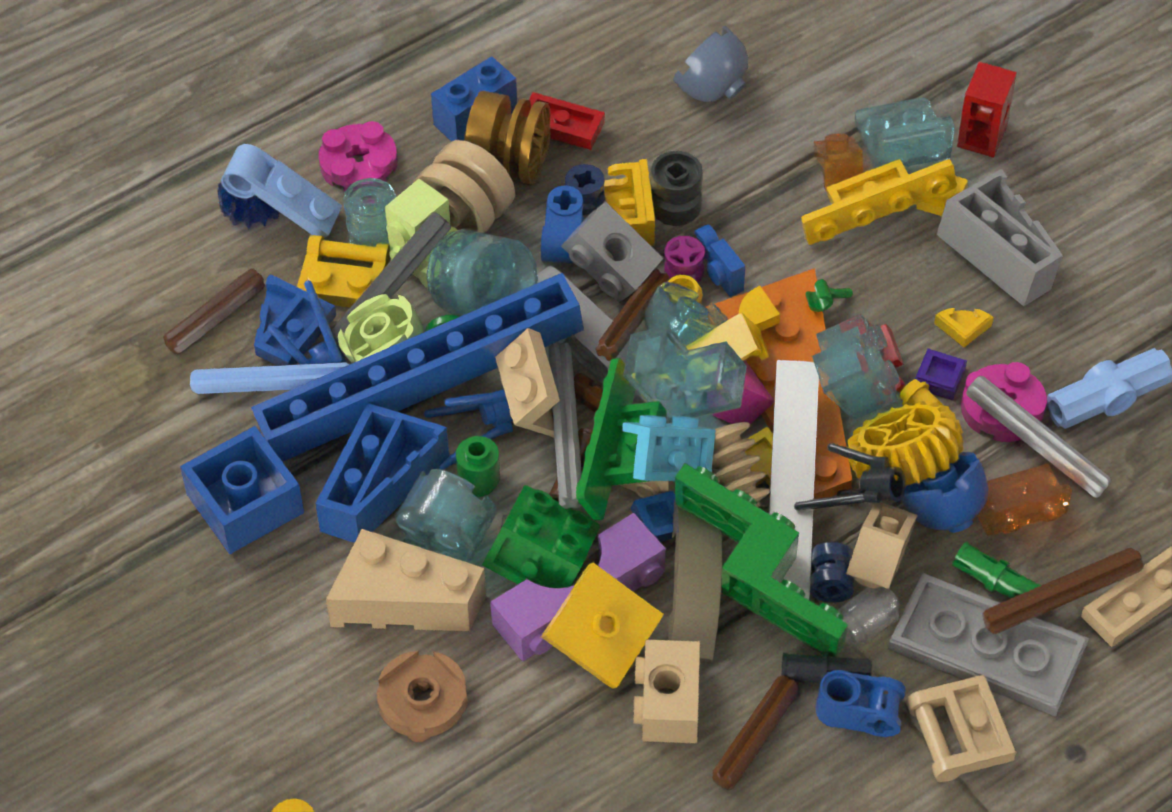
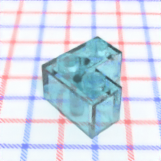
(855, 367)
(684, 379)

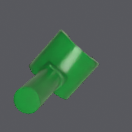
(823, 296)

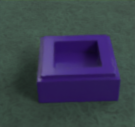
(941, 373)

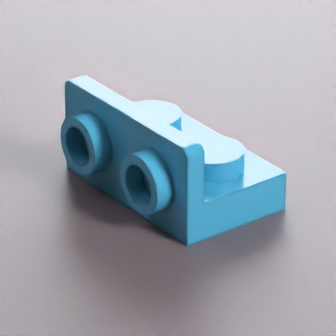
(666, 447)

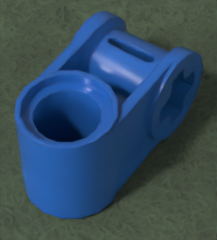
(561, 220)
(862, 704)

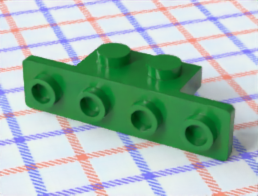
(611, 450)

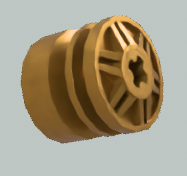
(514, 138)

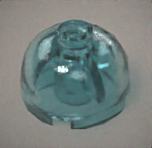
(685, 316)

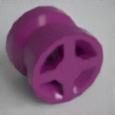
(685, 250)

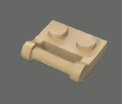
(974, 721)

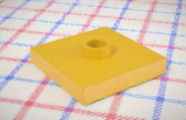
(602, 625)

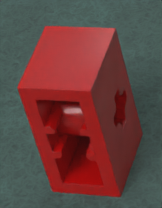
(986, 109)

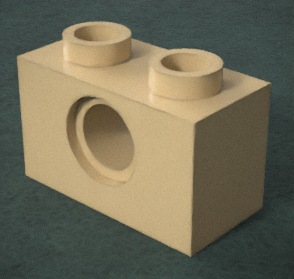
(881, 545)
(671, 715)

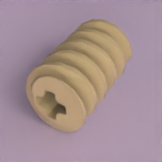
(734, 463)

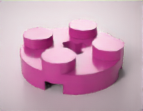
(357, 139)
(1018, 385)

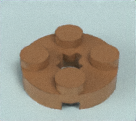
(421, 718)

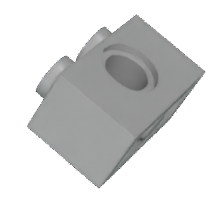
(631, 253)

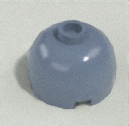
(715, 68)

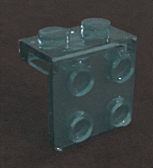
(905, 132)

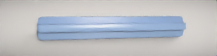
(258, 378)

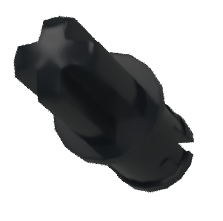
(813, 668)

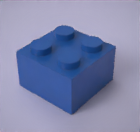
(242, 489)

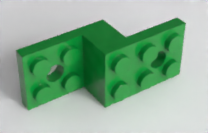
(760, 560)

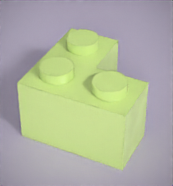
(408, 213)

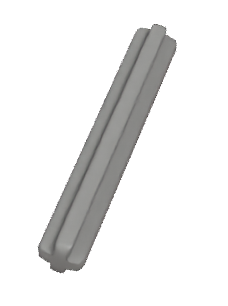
(1038, 436)

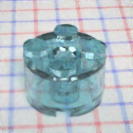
(445, 515)

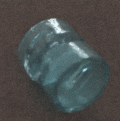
(365, 211)

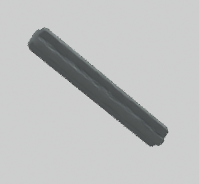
(402, 265)

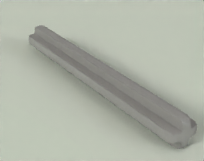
(565, 425)

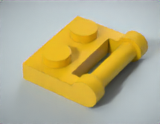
(340, 282)

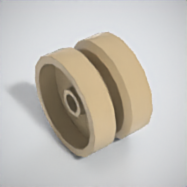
(473, 183)

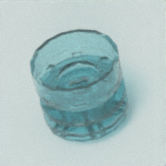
(477, 269)

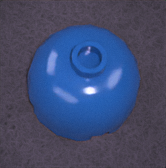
(951, 497)

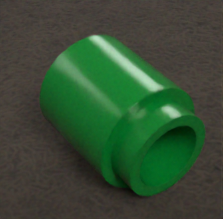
(479, 464)

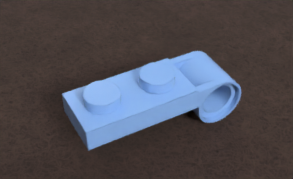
(259, 174)

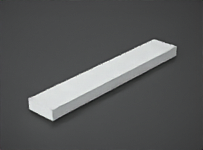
(795, 457)

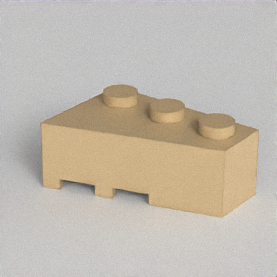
(405, 585)

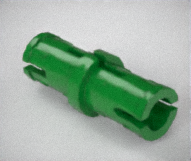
(993, 573)

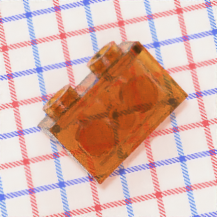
(1024, 500)

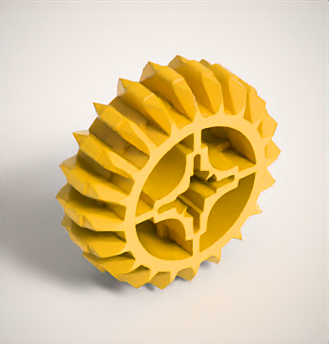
(913, 437)

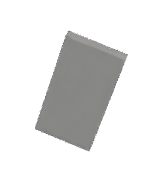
(1023, 663)

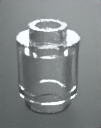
(869, 614)

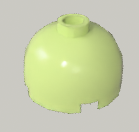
(377, 326)

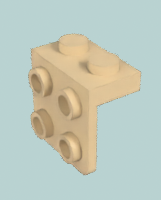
(528, 382)

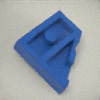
(293, 315)

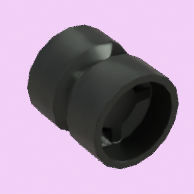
(676, 188)

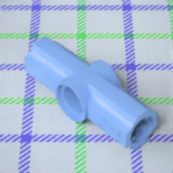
(1109, 388)

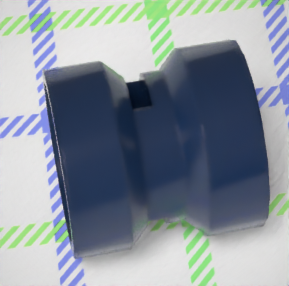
(830, 580)

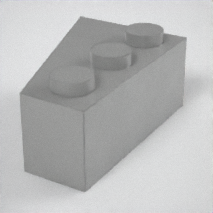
(1000, 238)

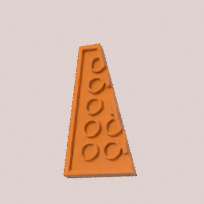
(797, 341)

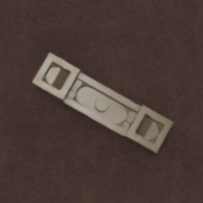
(696, 582)

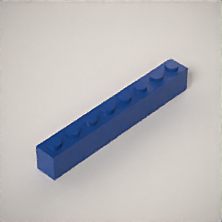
(416, 367)

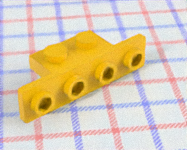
(875, 195)

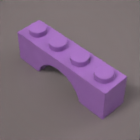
(525, 611)

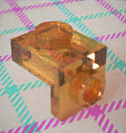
(839, 158)

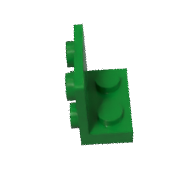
(541, 541)

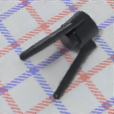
(875, 484)

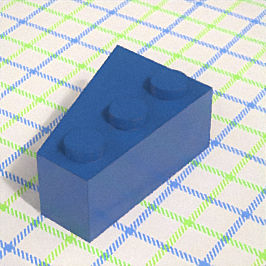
(378, 470)

